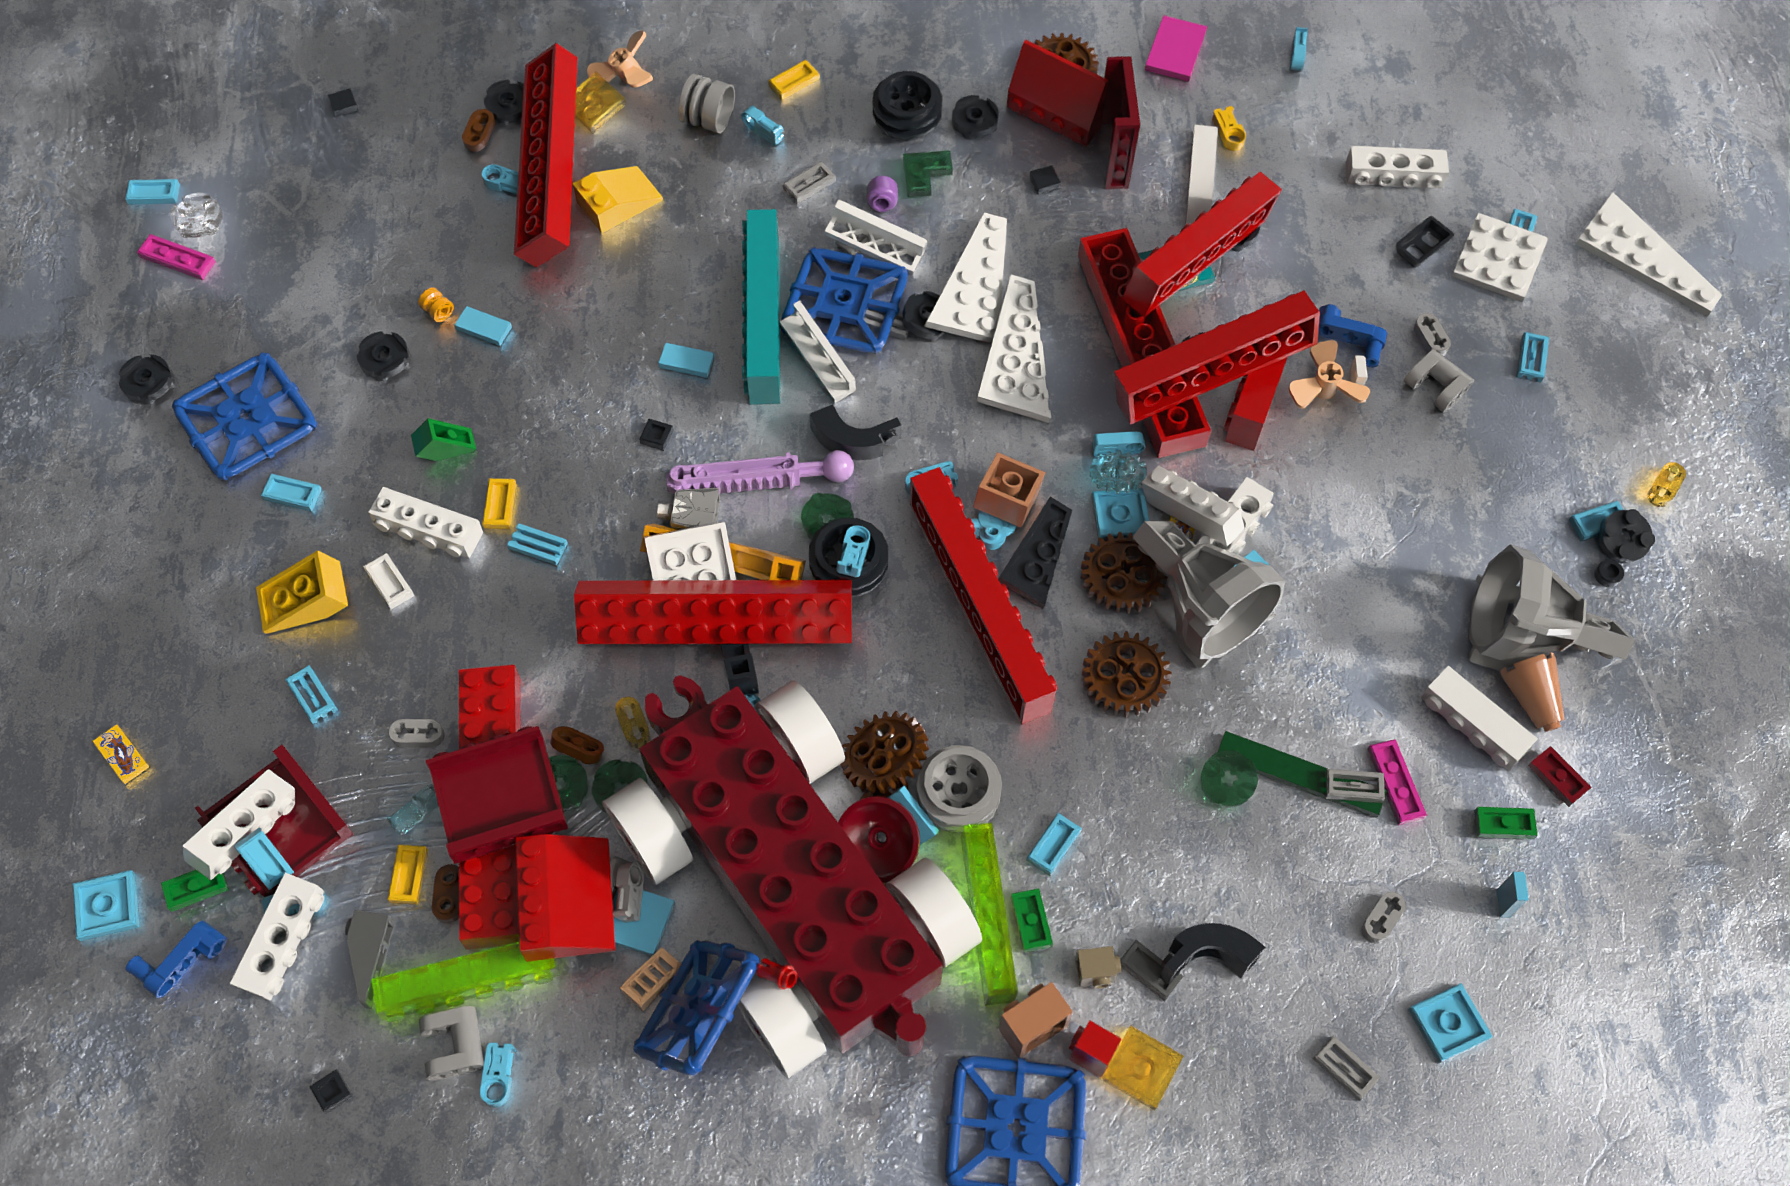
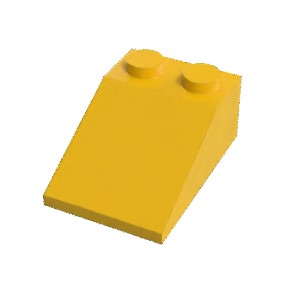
(615, 196)
(302, 593)

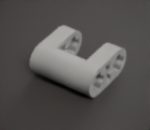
(1446, 373)
(466, 1042)

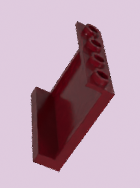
(1123, 114)
(496, 793)
(301, 835)

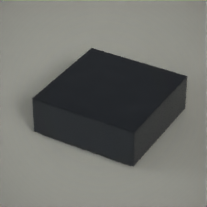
(343, 102)
(1045, 179)
(656, 434)
(331, 1091)

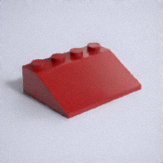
(1057, 93)
(564, 896)

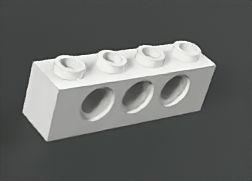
(1397, 166)
(1252, 498)
(266, 790)
(276, 919)

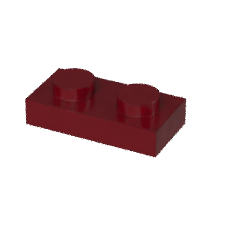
(1559, 776)

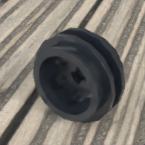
(899, 107)
(831, 538)

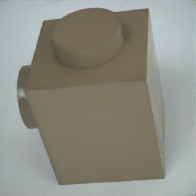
(1097, 967)

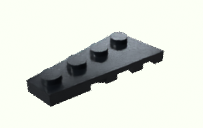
(1036, 557)

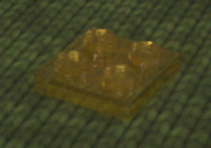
(597, 102)
(1142, 1067)

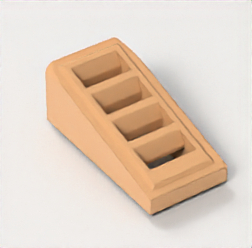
(635, 979)

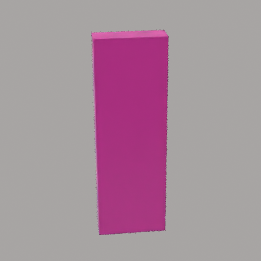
(176, 257)
(1397, 781)

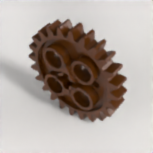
(1071, 50)
(1122, 574)
(1109, 687)
(884, 752)

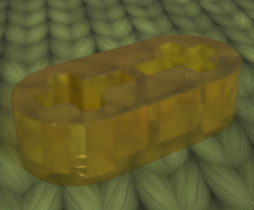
(1670, 486)
(627, 724)

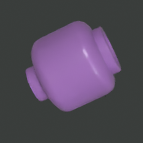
(882, 193)

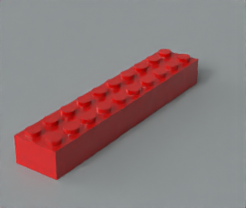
(546, 156)
(1108, 266)
(982, 596)
(713, 611)
(489, 882)

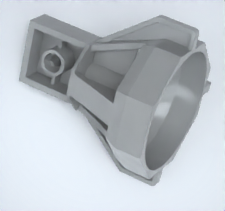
(1212, 599)
(1544, 617)

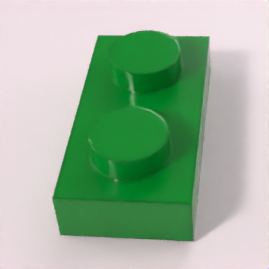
(1505, 822)
(192, 888)
(1031, 920)

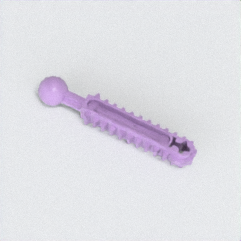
(758, 473)

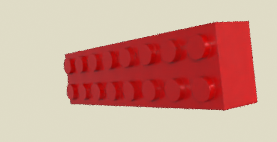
(1200, 243)
(1217, 357)

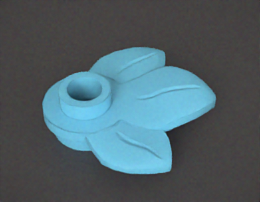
(992, 530)

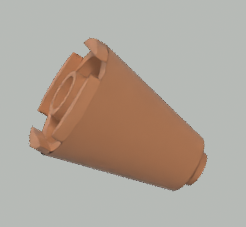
(1537, 690)

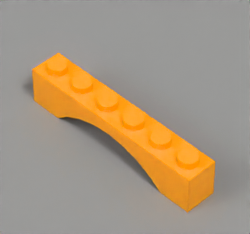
(749, 560)

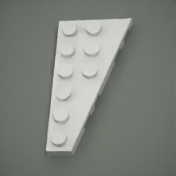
(1636, 248)
(974, 290)
(1016, 358)

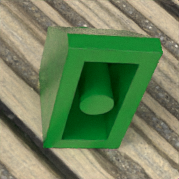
(442, 440)

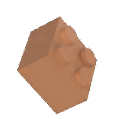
(1009, 489)
(1034, 1019)

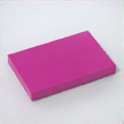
(1176, 48)

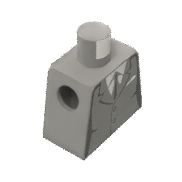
(691, 508)

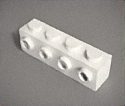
(1193, 505)
(426, 523)
(1478, 718)

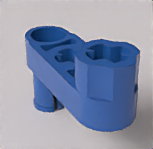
(1352, 332)
(198, 941)

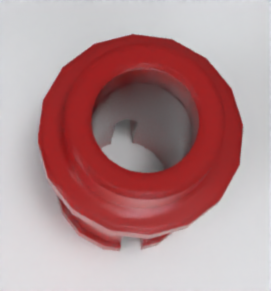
(783, 976)

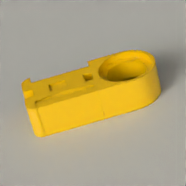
(1228, 127)

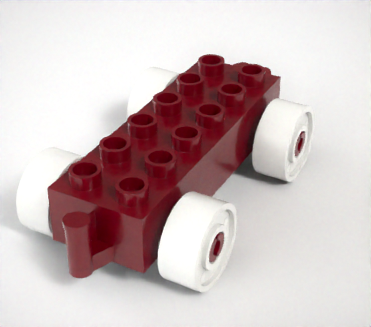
(748, 804)

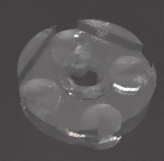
(205, 224)

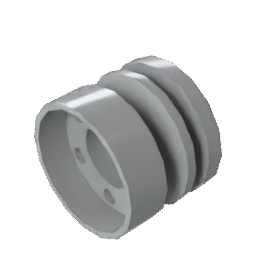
(706, 103)

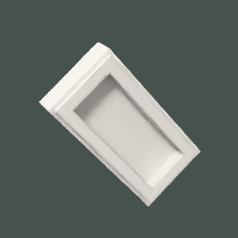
(388, 581)

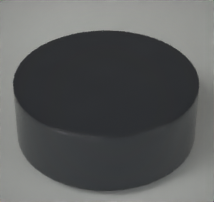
(1609, 573)

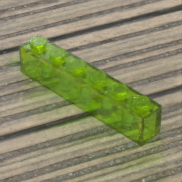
(989, 911)
(458, 980)

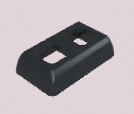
(1413, 239)

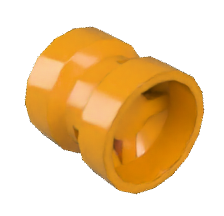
(434, 303)

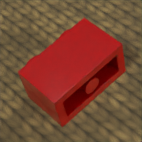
(1093, 1048)

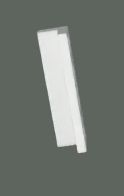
(898, 239)
(818, 353)

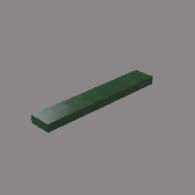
(1293, 771)

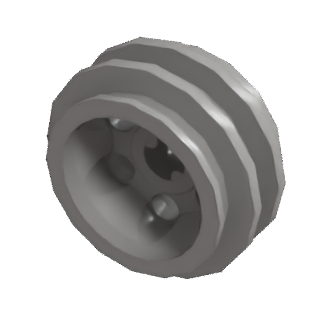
(956, 810)

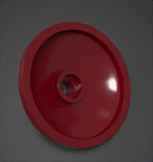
(881, 814)

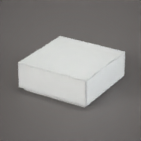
(1358, 370)

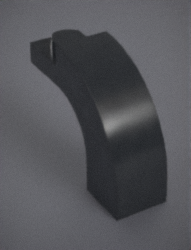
(857, 442)
(740, 668)
(1214, 942)

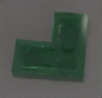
(922, 166)

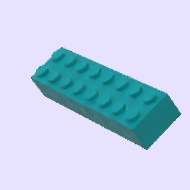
(761, 307)

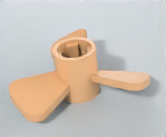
(623, 64)
(1327, 379)

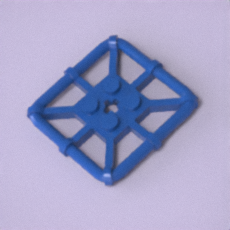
(858, 292)
(241, 431)
(696, 1007)
(1004, 1110)

